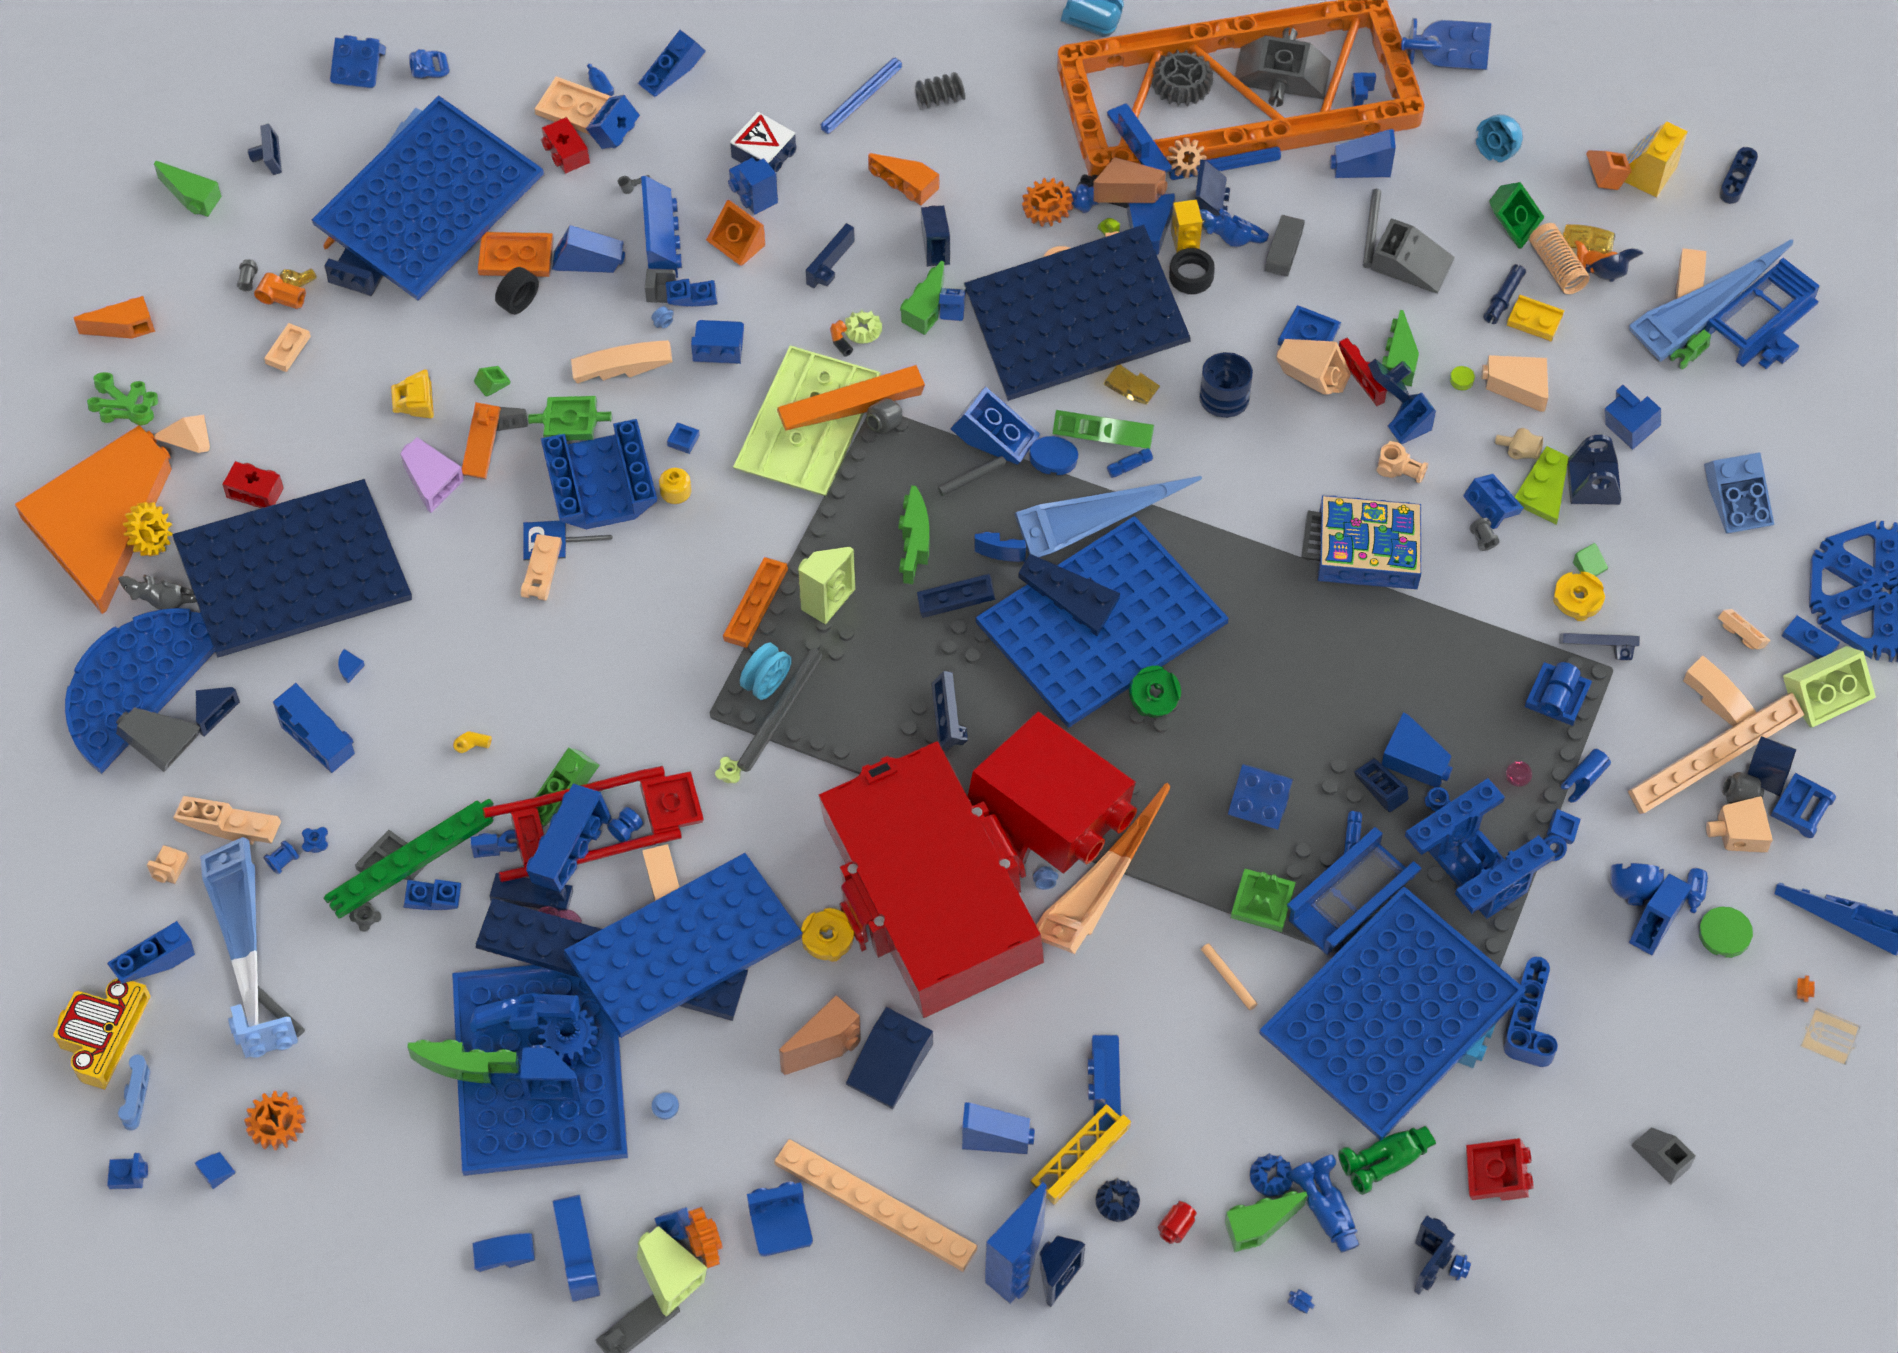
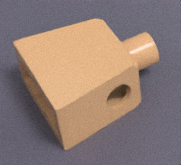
(1742, 826)

